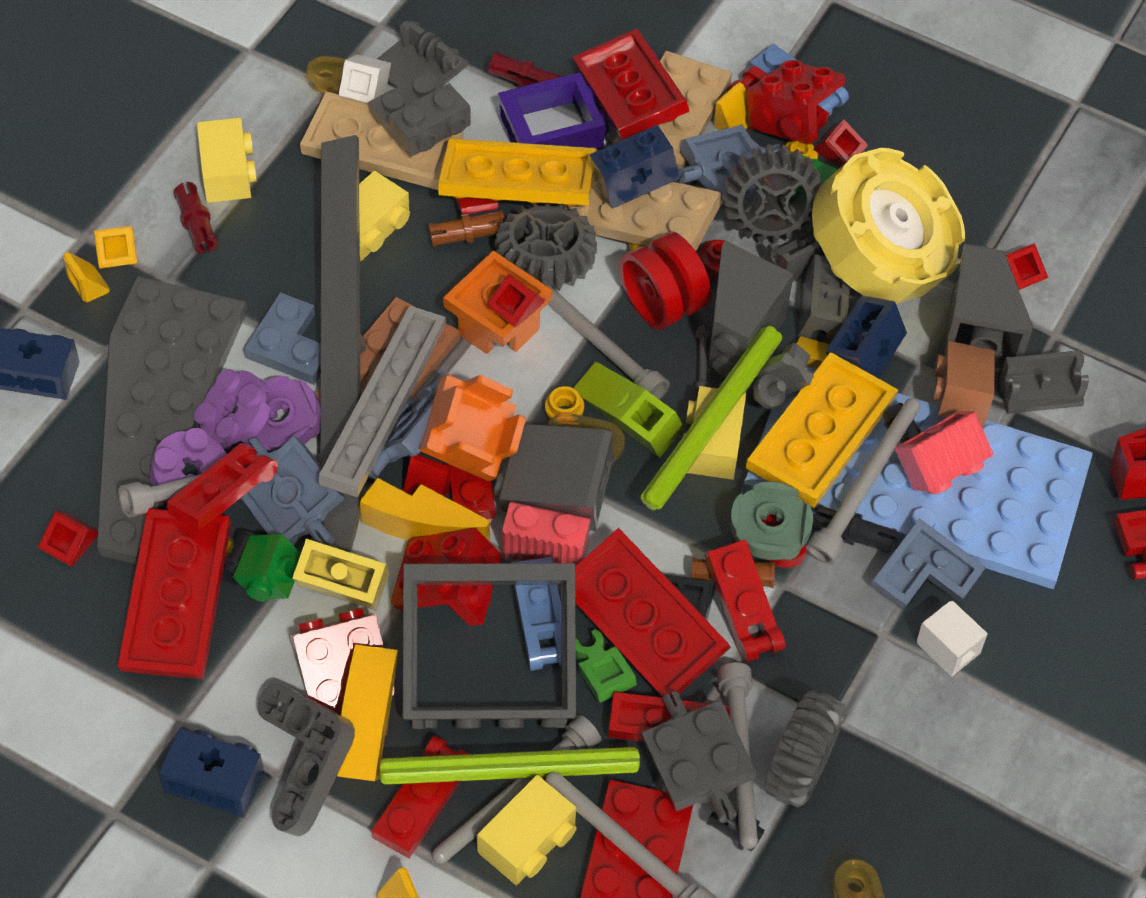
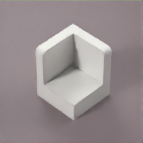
(364, 78)
(951, 638)

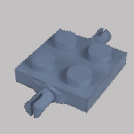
(714, 153)
(409, 428)
(293, 498)

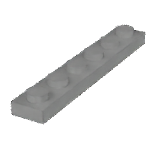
(382, 402)

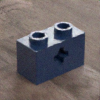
(635, 166)
(869, 335)
(37, 363)
(212, 771)

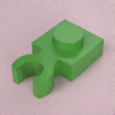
(604, 670)

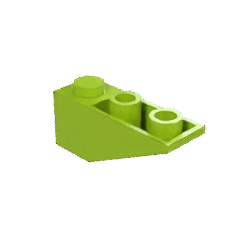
(630, 408)

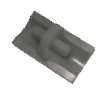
(781, 376)

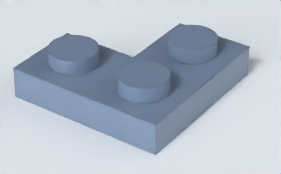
(280, 341)
(931, 556)

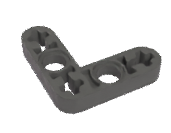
(317, 749)

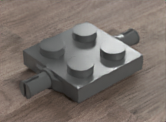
(699, 756)

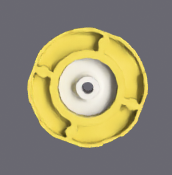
(887, 226)

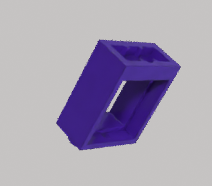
(548, 94)

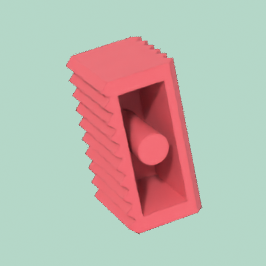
(944, 452)
(543, 533)

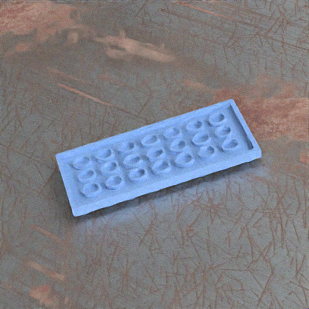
(1005, 516)

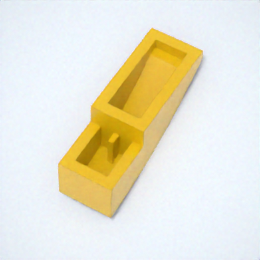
(416, 515)
(368, 708)

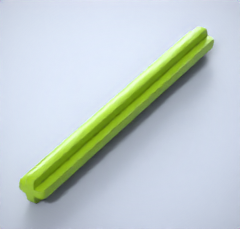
(711, 418)
(509, 765)

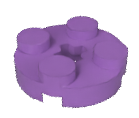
(234, 389)
(303, 414)
(180, 448)

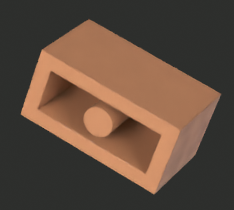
(964, 380)

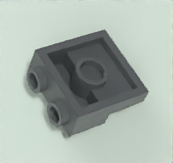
(421, 113)

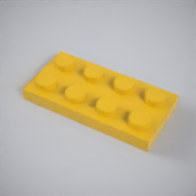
(517, 172)
(822, 429)

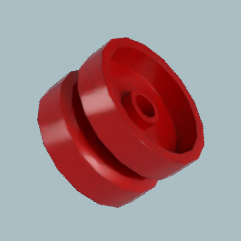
(665, 280)

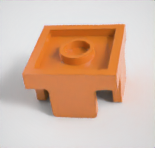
(480, 323)
(473, 425)

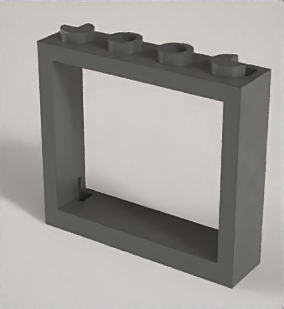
(489, 574)

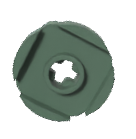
(766, 541)

